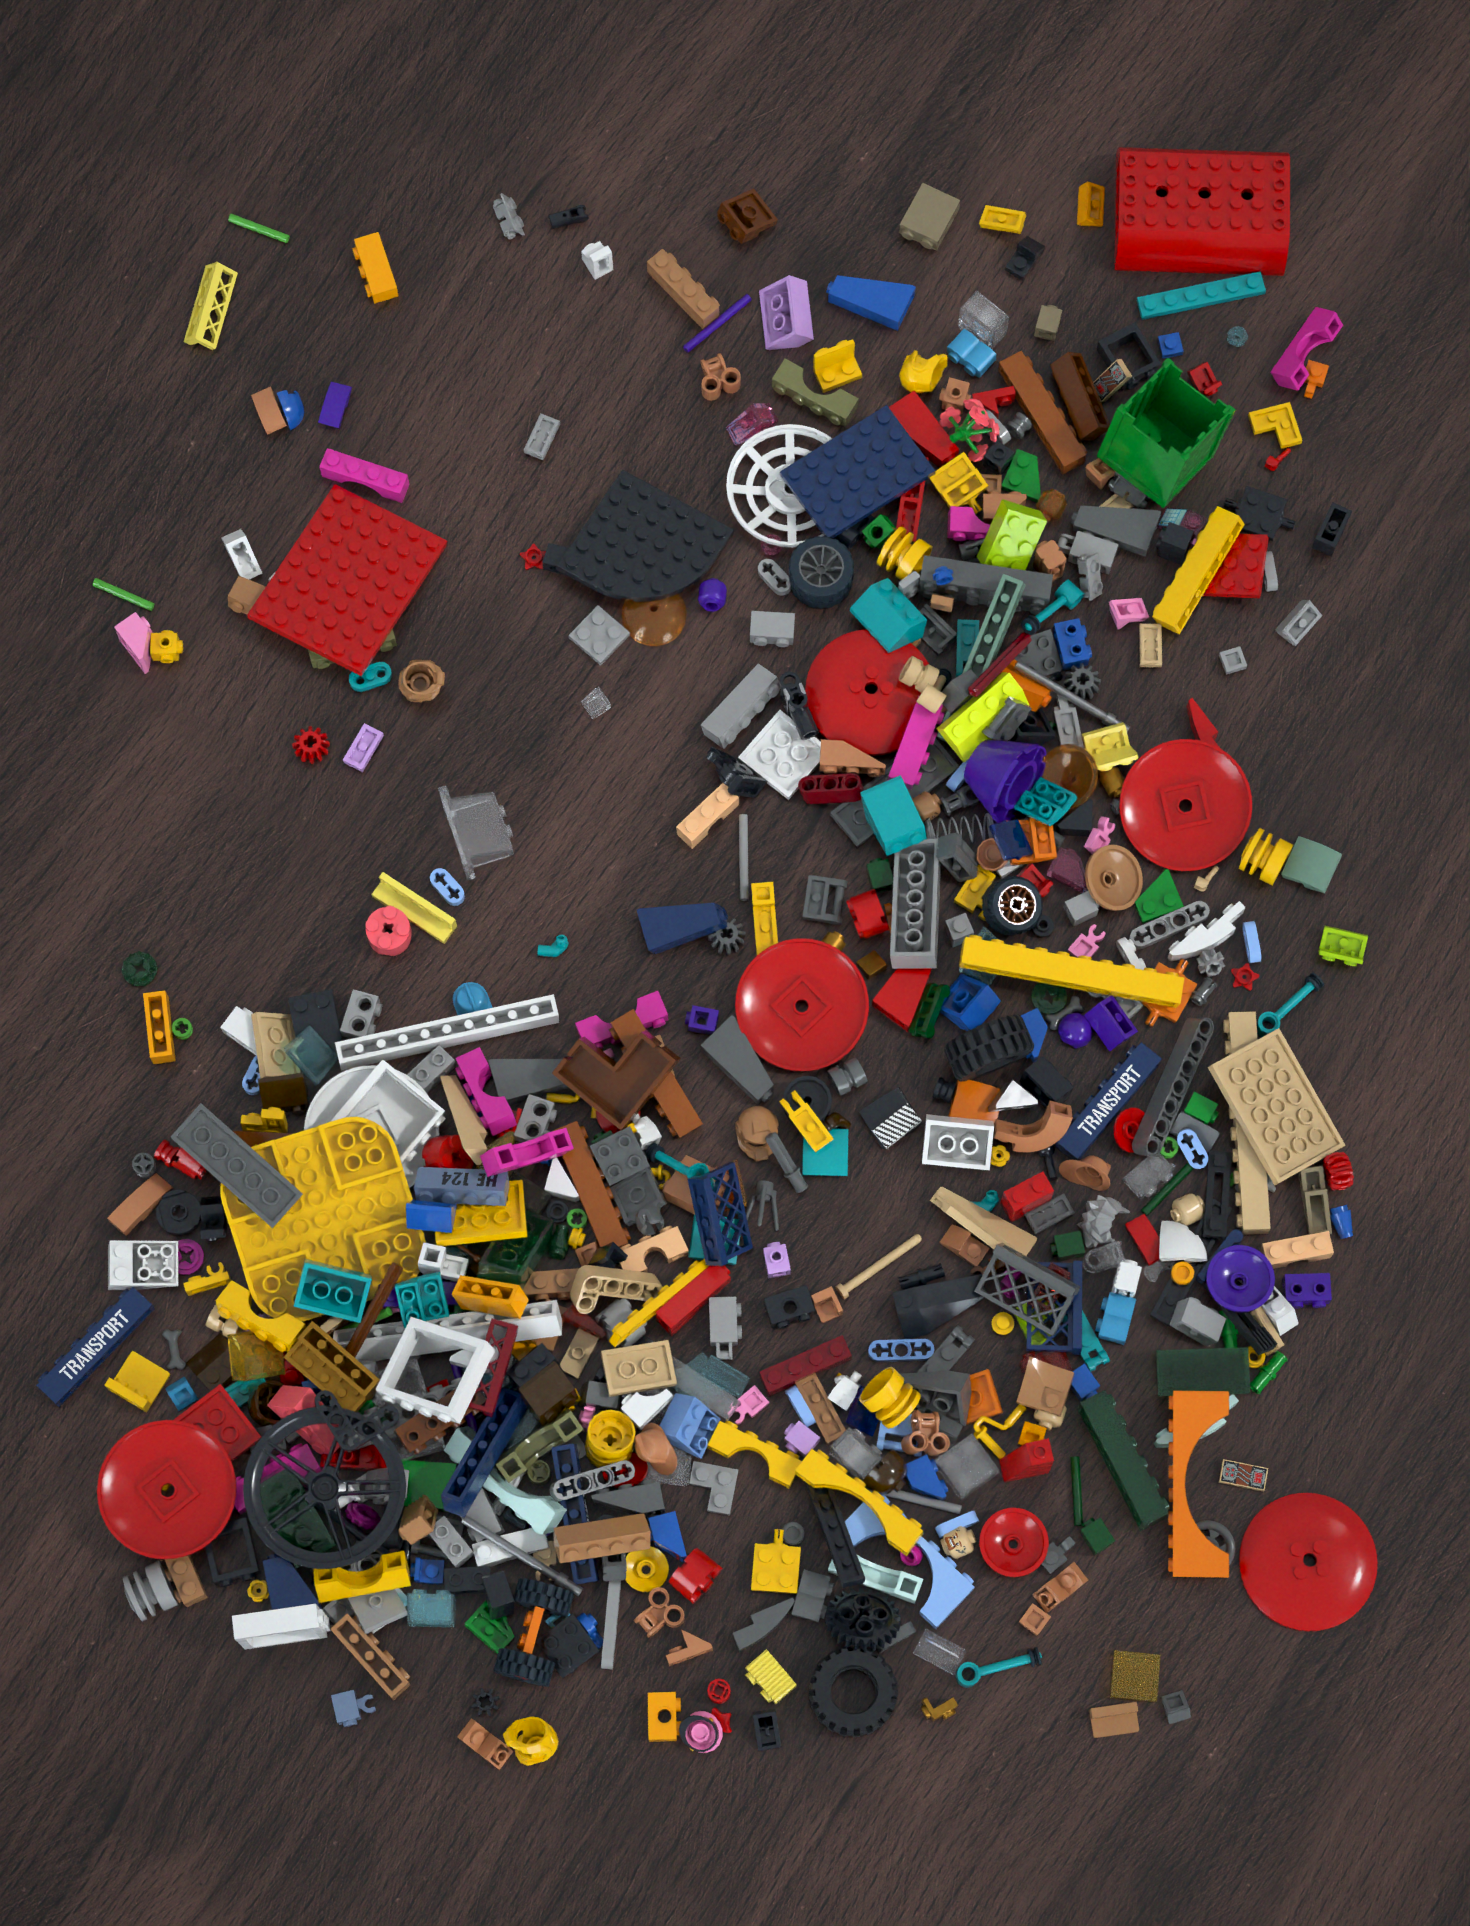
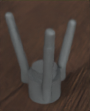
(969, 550)
(764, 1192)

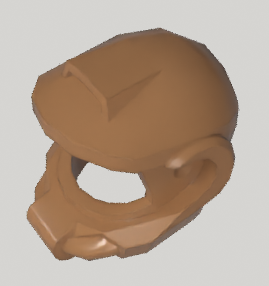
(421, 680)
(753, 1127)

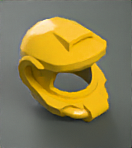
(922, 374)
(535, 1744)

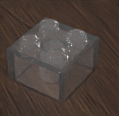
(983, 320)
(855, 1453)
(966, 1466)

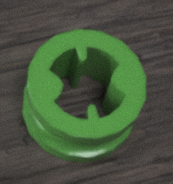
(186, 1022)
(1174, 1146)
(570, 1218)

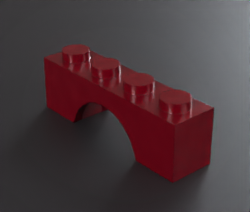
(805, 1364)

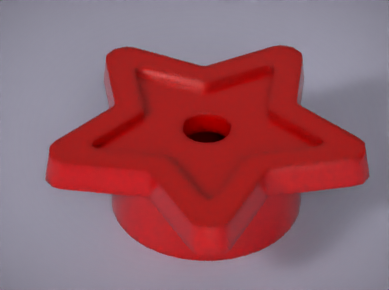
(527, 556)
(1250, 977)
(724, 1719)

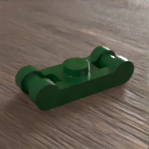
(928, 1010)

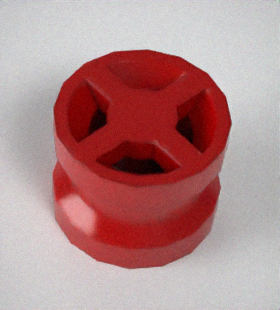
(166, 1153)

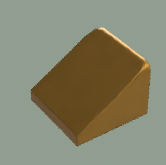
(872, 964)

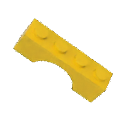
(236, 1304)
(729, 1440)
(387, 1574)

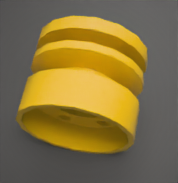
(901, 553)
(1265, 856)
(890, 1397)
(609, 1428)

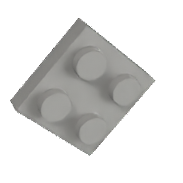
(599, 635)

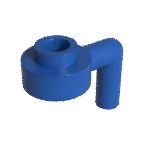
(589, 1623)

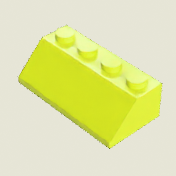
(965, 726)

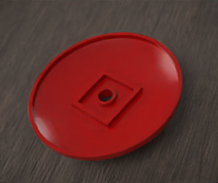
(839, 697)
(1193, 773)
(809, 973)
(133, 1484)
(1300, 1594)

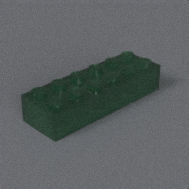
(1122, 1460)

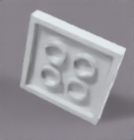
(782, 755)

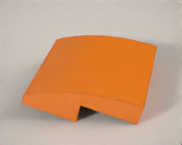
(1040, 840)
(972, 1101)

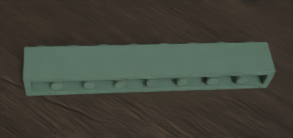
(993, 628)

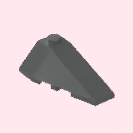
(942, 1392)

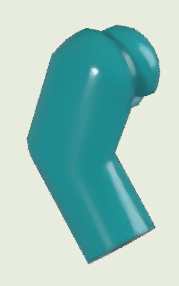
(555, 949)
(988, 1201)

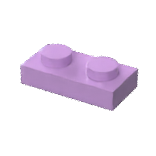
(363, 747)

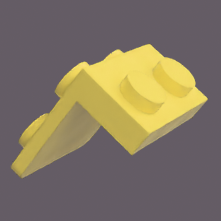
(1109, 746)

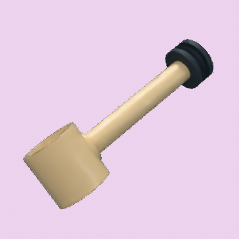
(931, 697)

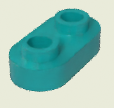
(370, 677)

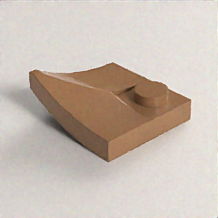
(1045, 1387)

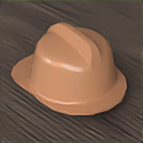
(1088, 1172)
(655, 1448)

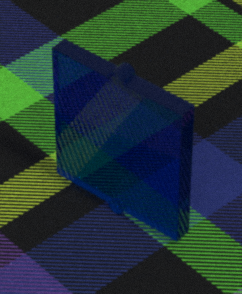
(1011, 840)
(861, 1417)

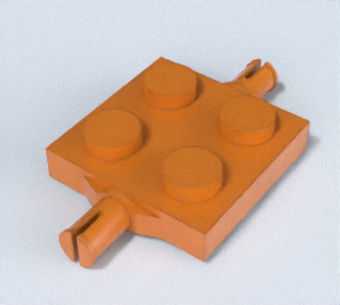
(1169, 1012)

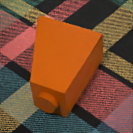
(1036, 693)

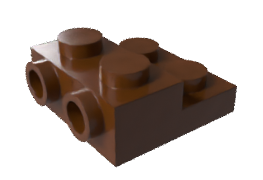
(746, 216)

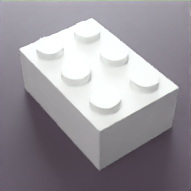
(957, 1142)

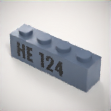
(461, 1186)

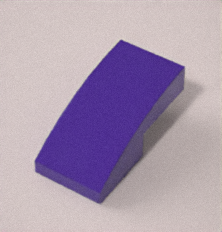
(335, 404)

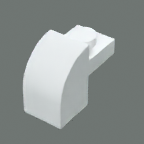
(434, 1259)

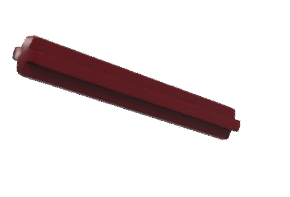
(999, 664)

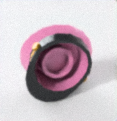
(701, 1732)

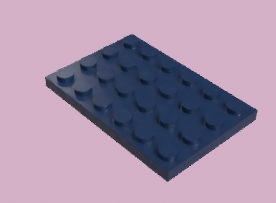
(857, 472)

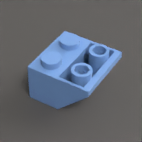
(689, 1424)

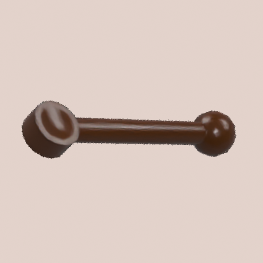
(476, 1257)

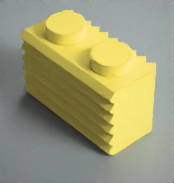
(770, 1677)

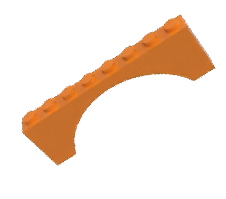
(1192, 1416)

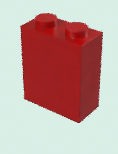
(1026, 1196)

